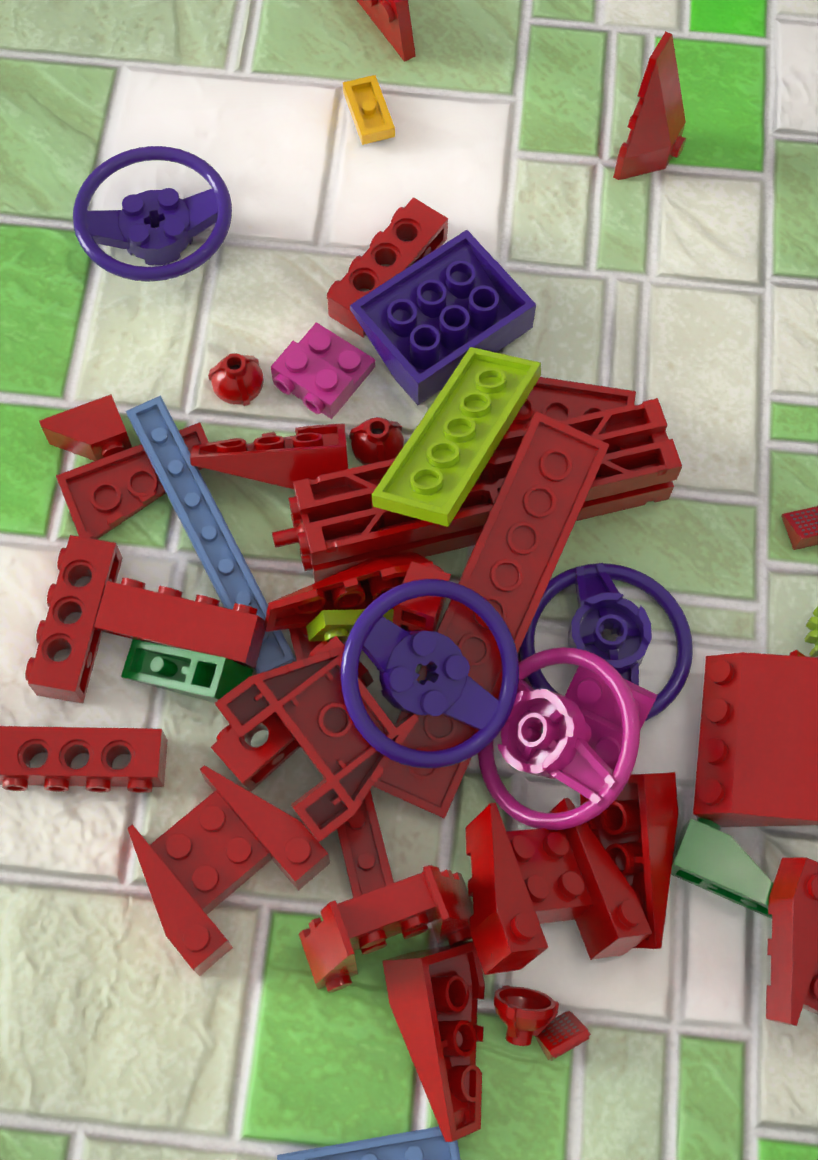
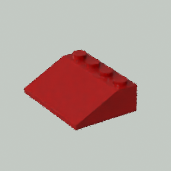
(758, 741)

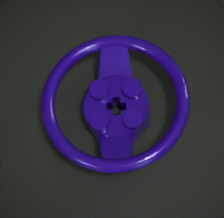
(135, 224)
(605, 608)
(447, 684)

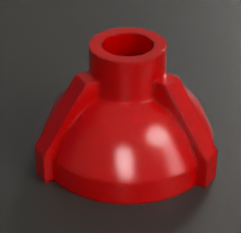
(237, 385)
(374, 448)
(524, 1012)

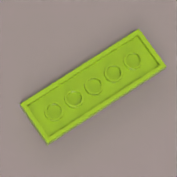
(457, 437)

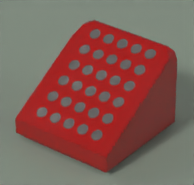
(802, 527)
(562, 1035)

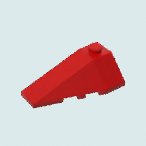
(657, 118)
(276, 458)
(346, 590)
(640, 839)

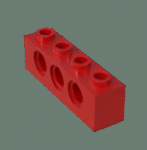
(414, 222)
(70, 677)
(62, 744)
(255, 764)

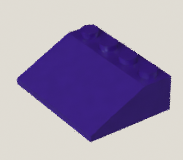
(439, 310)

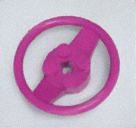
(563, 747)

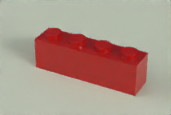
(181, 622)

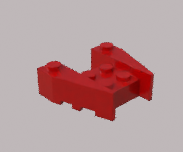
(313, 710)
(213, 855)
(542, 879)
(383, 913)
(793, 941)

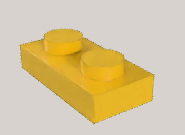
(368, 109)

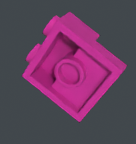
(321, 370)
(603, 713)

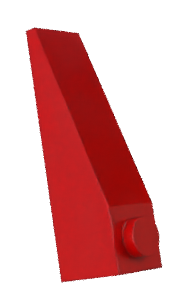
(436, 1010)

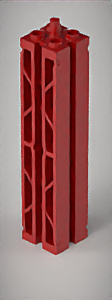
(342, 528)

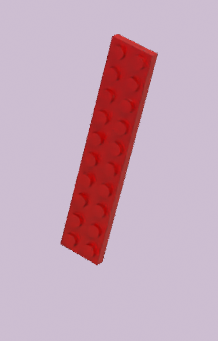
(511, 572)

